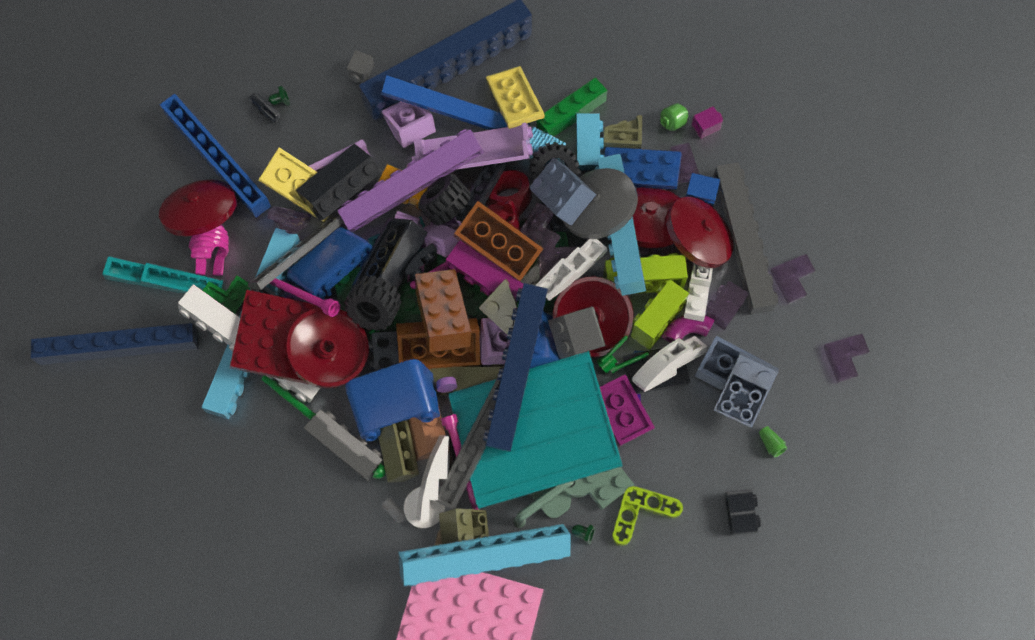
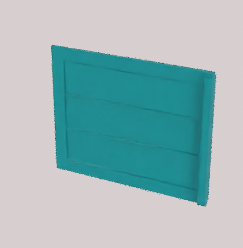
(558, 433)

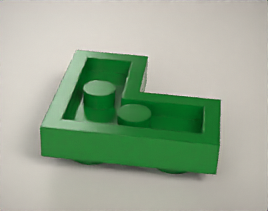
(233, 297)

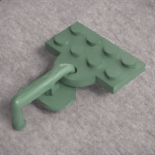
(555, 501)

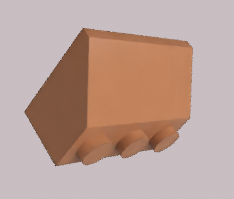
(425, 436)

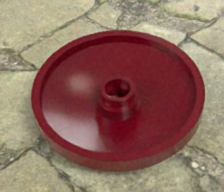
(197, 207)
(651, 217)
(699, 232)
(611, 308)
(326, 348)

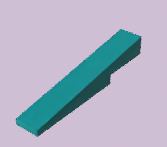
(154, 276)

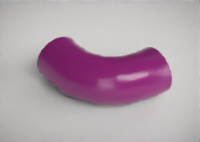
(682, 326)

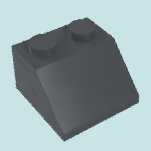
(576, 333)

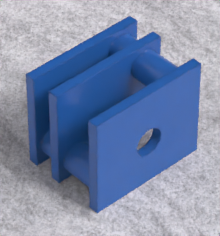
(703, 188)

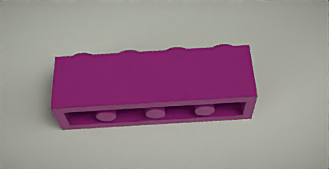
(479, 270)

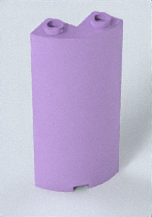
(498, 145)

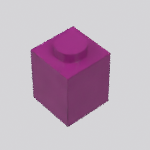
(707, 122)

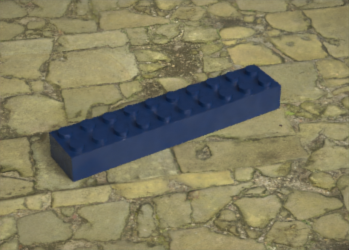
(453, 55)

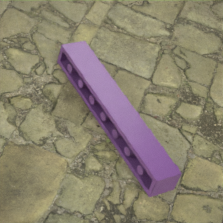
(410, 180)

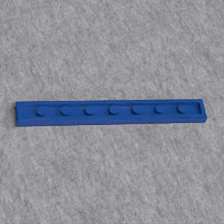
(442, 104)

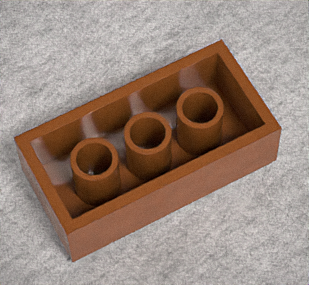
(498, 241)
(442, 310)
(413, 345)

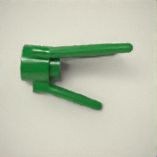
(608, 361)

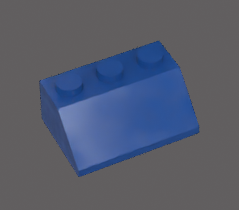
(545, 348)

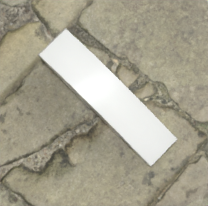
(572, 267)
(435, 470)

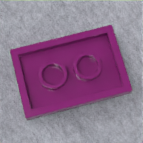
(625, 411)

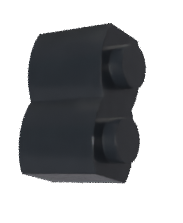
(741, 512)

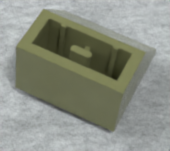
(463, 525)

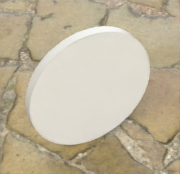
(410, 510)

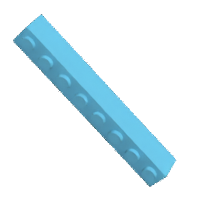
(624, 245)
(484, 554)

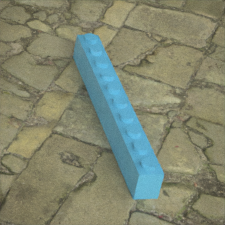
(229, 382)

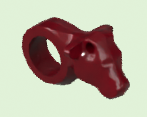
(512, 206)

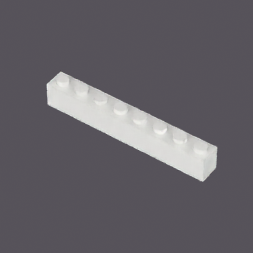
(224, 326)

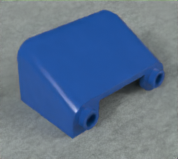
(329, 262)
(392, 397)

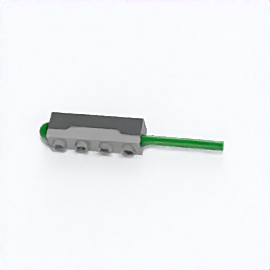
(336, 438)

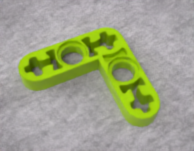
(634, 507)

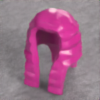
(202, 248)

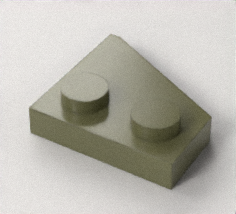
(624, 134)
(500, 306)

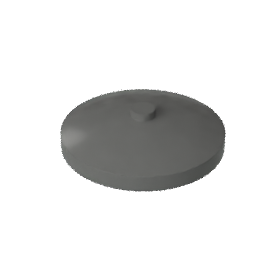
(610, 208)

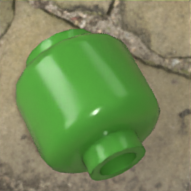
(674, 117)

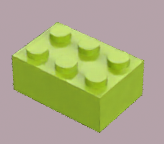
(658, 314)

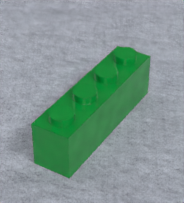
(565, 112)

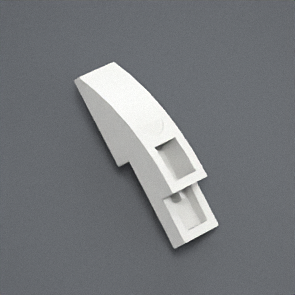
(698, 292)
(667, 360)

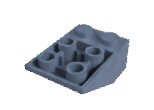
(746, 389)

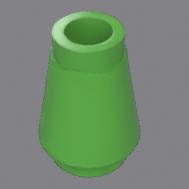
(772, 442)

